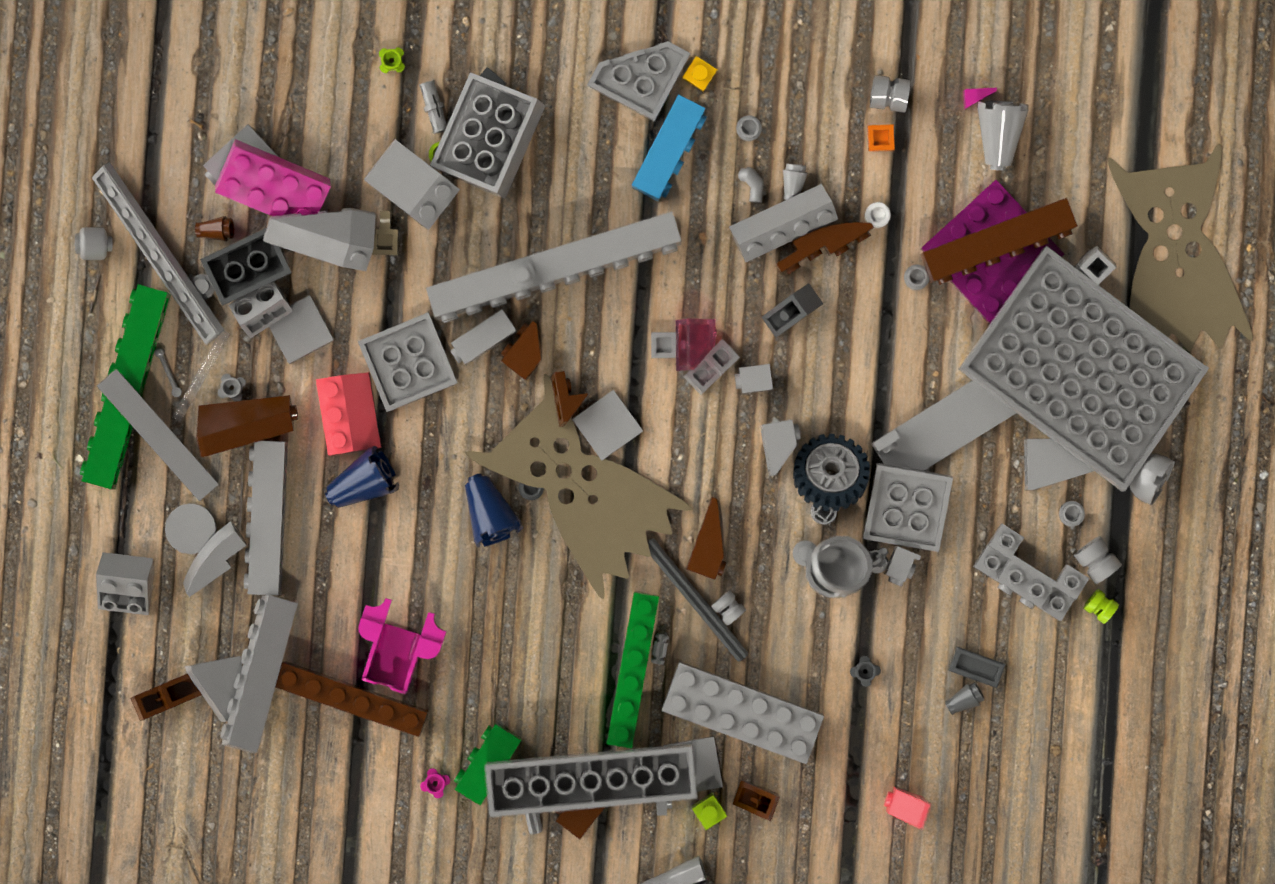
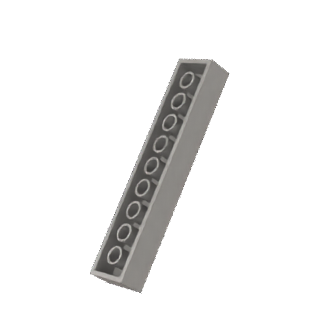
(555, 266)

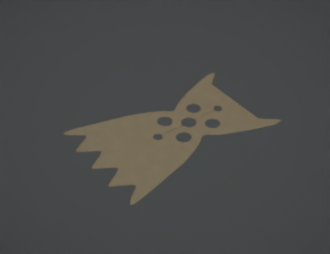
(1205, 293)
(595, 532)

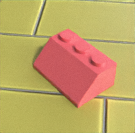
(348, 413)

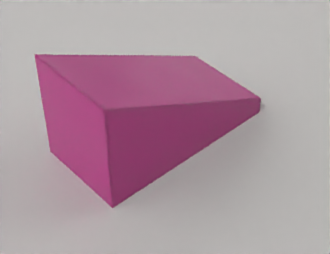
(972, 96)

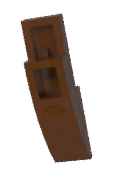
(831, 238)

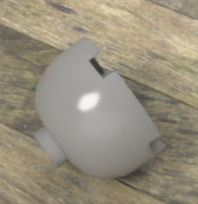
(1151, 478)

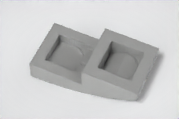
(712, 367)

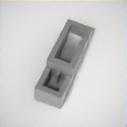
(213, 558)

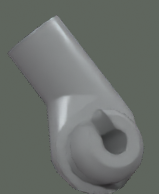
(754, 180)

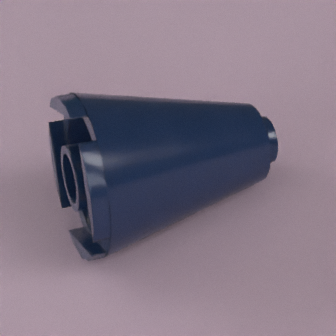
(363, 480)
(489, 512)

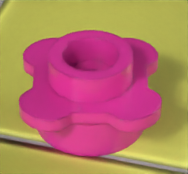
(437, 790)

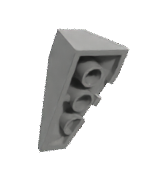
(333, 237)

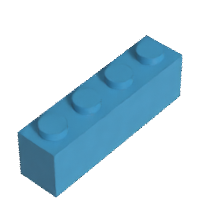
(668, 147)

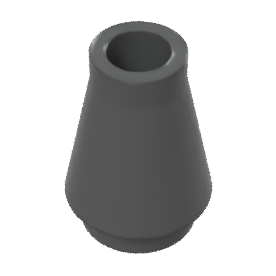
(966, 698)

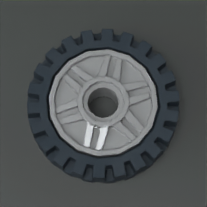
(834, 455)

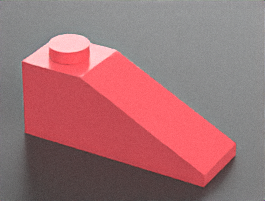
(907, 806)

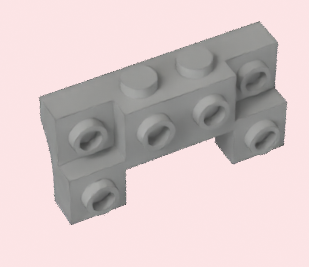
(1024, 580)

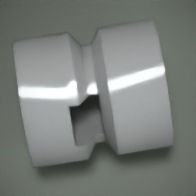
(889, 93)
(1100, 562)

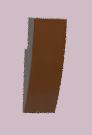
(164, 697)

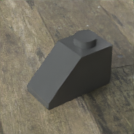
(792, 310)

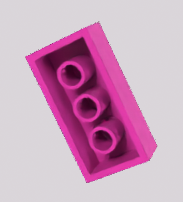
(270, 182)

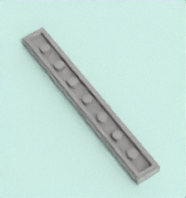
(157, 253)

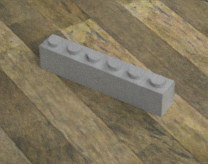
(267, 518)
(259, 673)

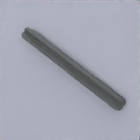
(697, 601)

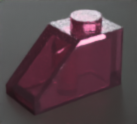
(693, 342)

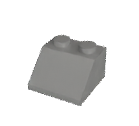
(778, 443)

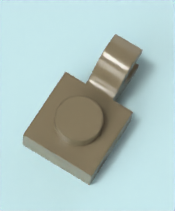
(386, 238)

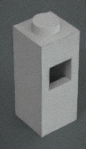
(482, 338)

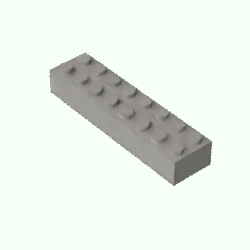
(590, 780)

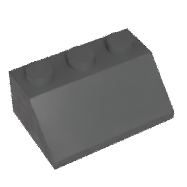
(245, 267)

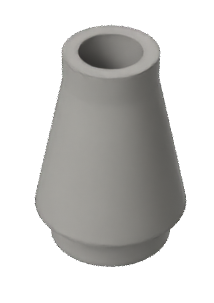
(794, 179)

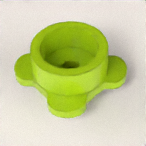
(386, 65)

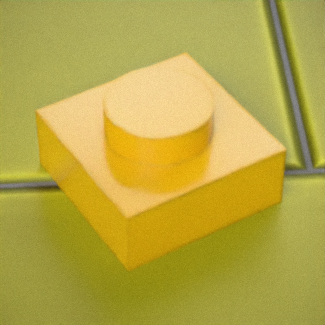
(699, 74)

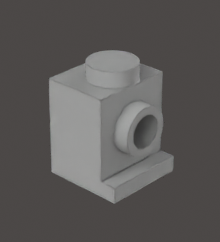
(901, 565)

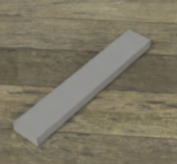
(157, 435)

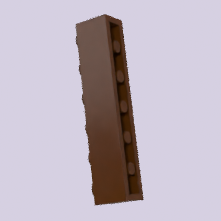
(998, 240)
(351, 698)

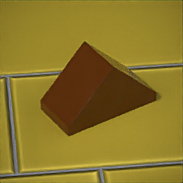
(756, 800)

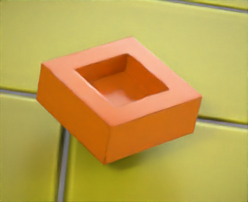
(880, 138)

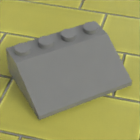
(487, 135)

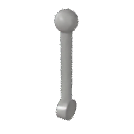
(176, 391)

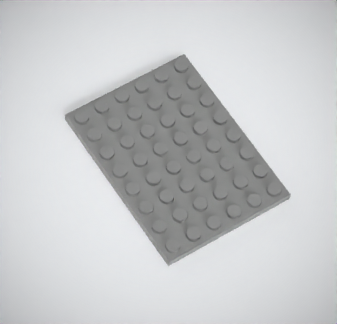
(1084, 369)

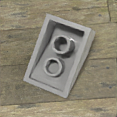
(411, 184)

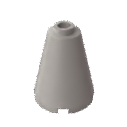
(1000, 131)

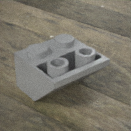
(125, 583)

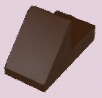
(565, 404)

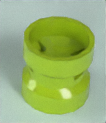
(1101, 606)

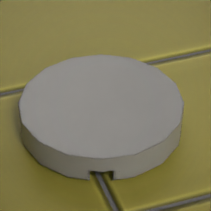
(190, 528)

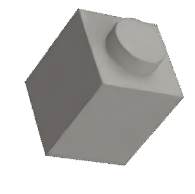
(754, 379)

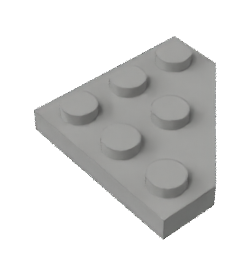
(641, 77)

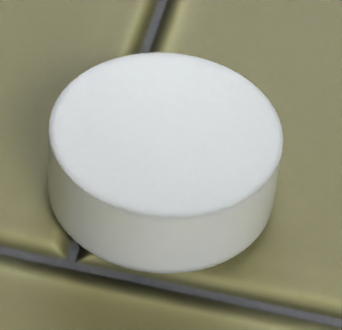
(877, 214)

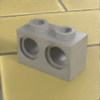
(260, 309)

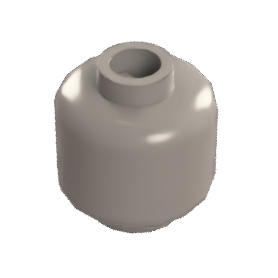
(92, 243)

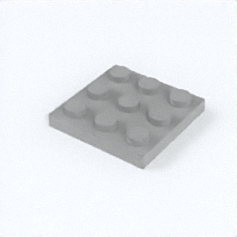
(407, 362)
(907, 507)

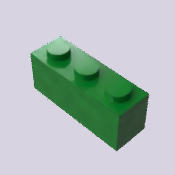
(498, 746)

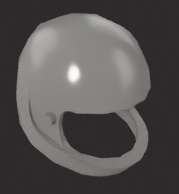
(838, 567)

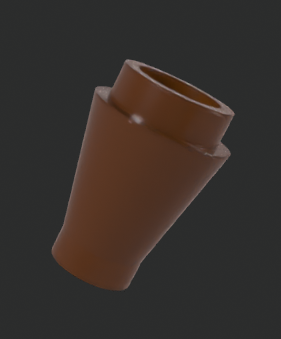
(218, 229)

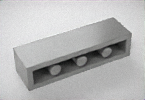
(783, 223)

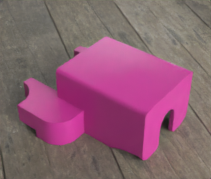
(396, 649)

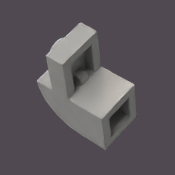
(1096, 265)

